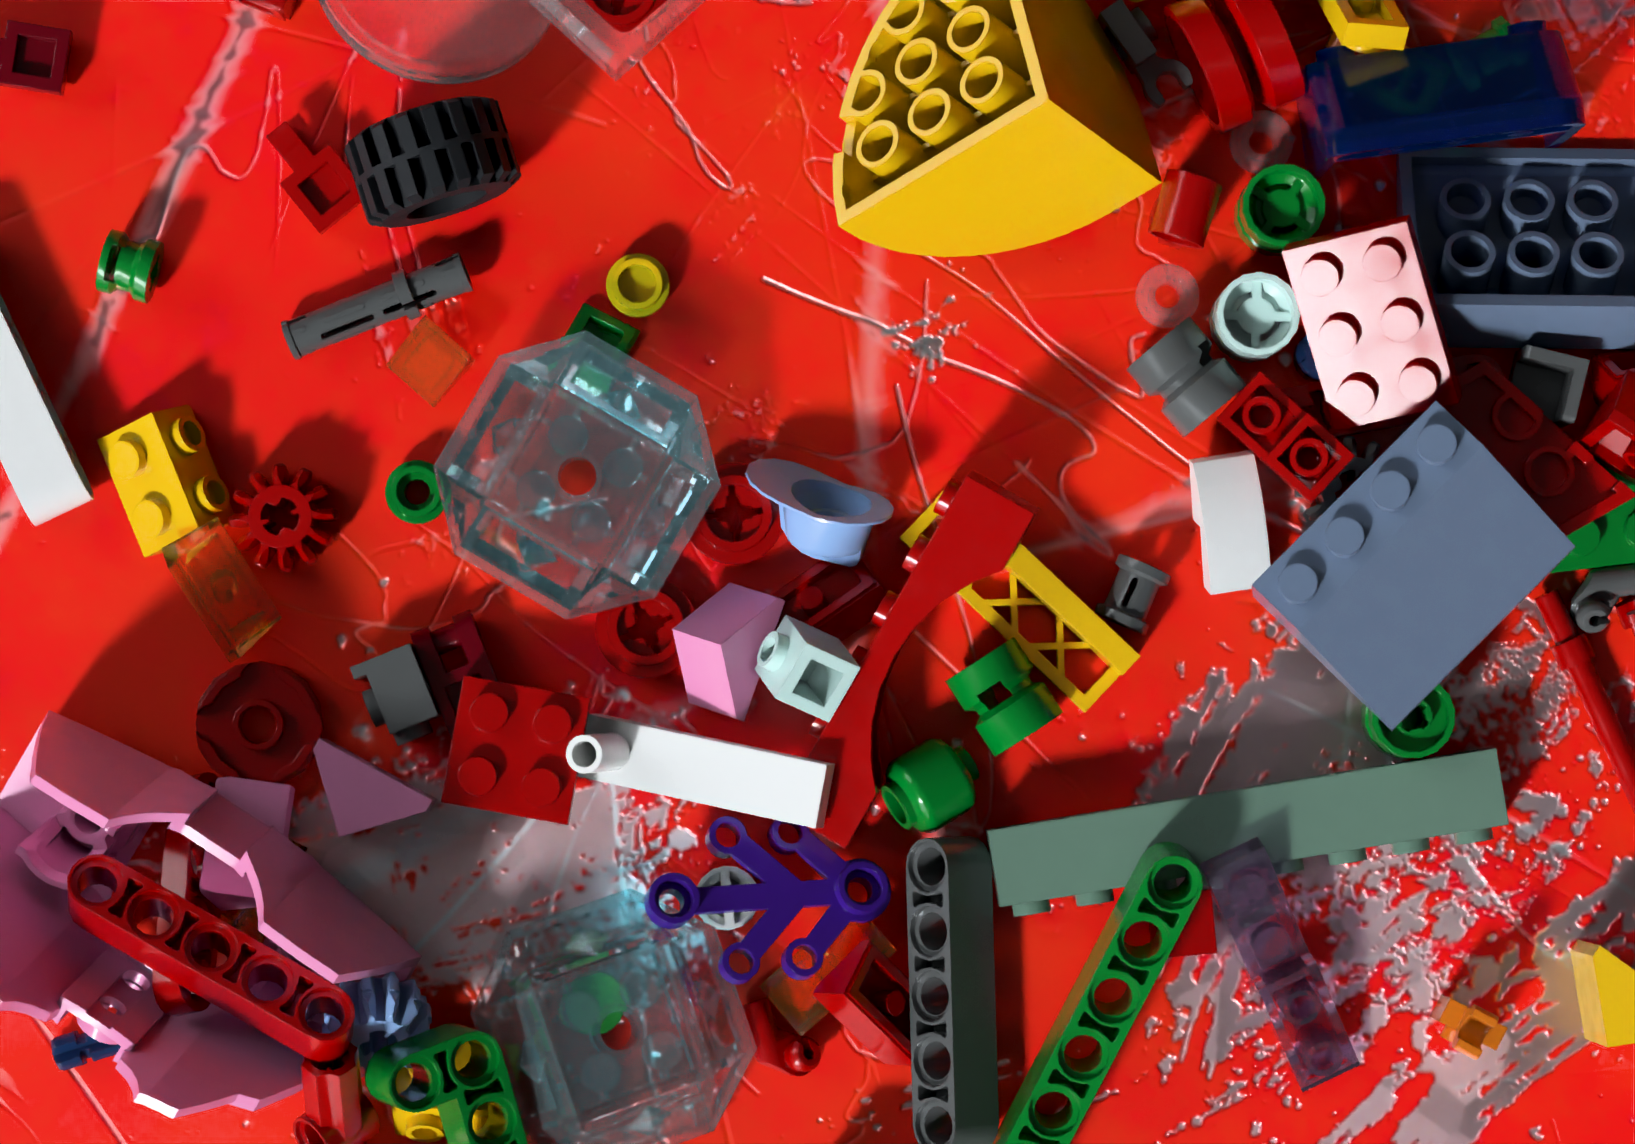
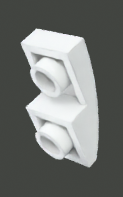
(1230, 519)

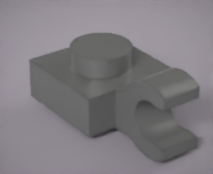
(1132, 39)

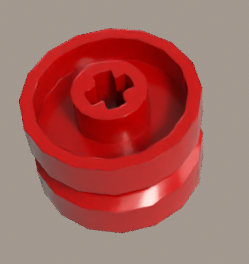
(1232, 54)

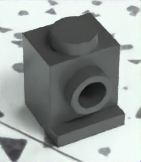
(398, 693)

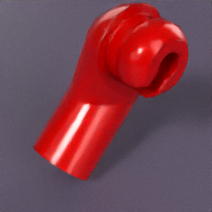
(777, 1047)

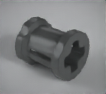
(1134, 584)

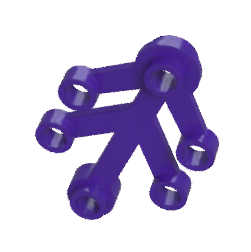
(777, 893)

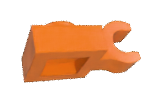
(1468, 1027)

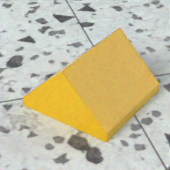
(1604, 995)

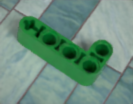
(452, 1091)

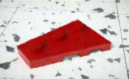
(1536, 451)

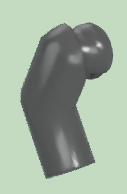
(1599, 595)

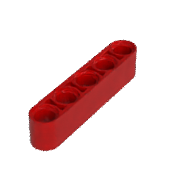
(196, 930)

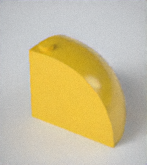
(986, 128)

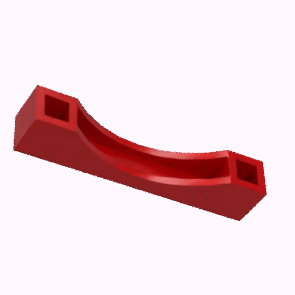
(972, 541)

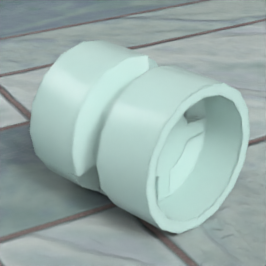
(1254, 317)

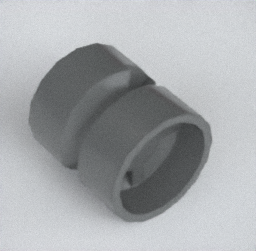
(1186, 376)

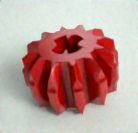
(279, 496)

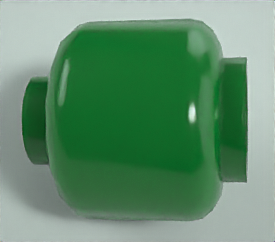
(930, 785)

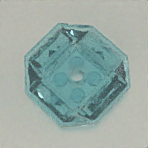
(565, 406)
(601, 958)

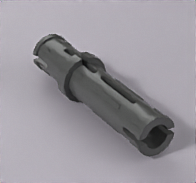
(378, 305)

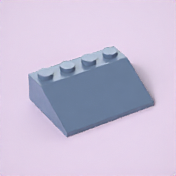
(1526, 243)
(1412, 566)

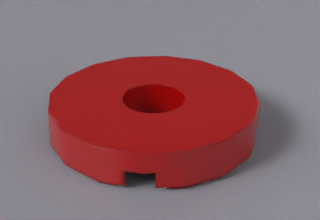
(249, 686)

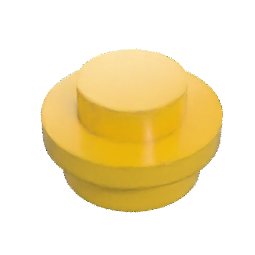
(637, 285)

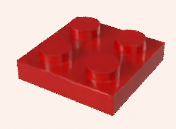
(513, 750)

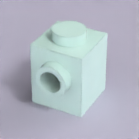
(806, 668)

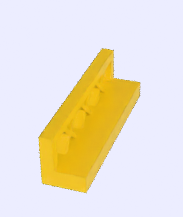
(1060, 602)

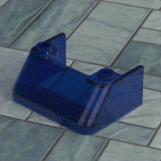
(1438, 96)

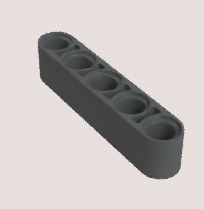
(952, 991)

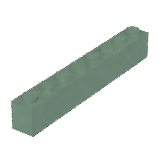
(1292, 819)

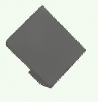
(1550, 381)

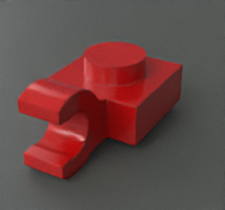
(320, 182)

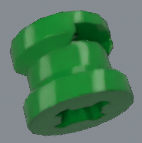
(129, 266)

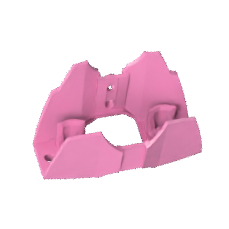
(97, 796)

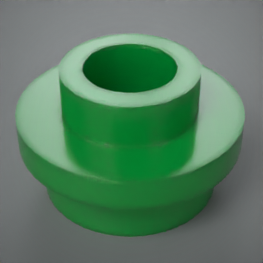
(396, 492)

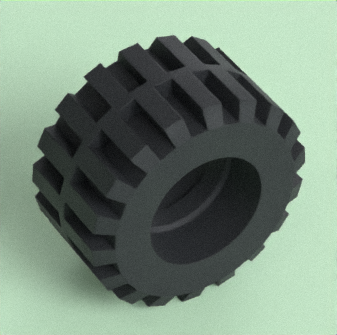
(432, 161)

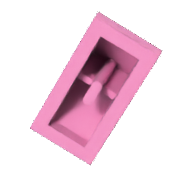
(721, 648)
(363, 793)

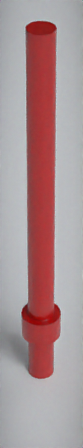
(1574, 653)

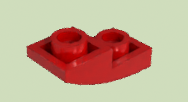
(1285, 437)

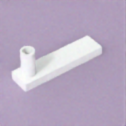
(703, 770)

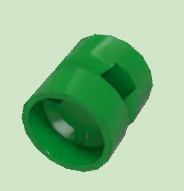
(1279, 208)
(1016, 716)
(1419, 733)

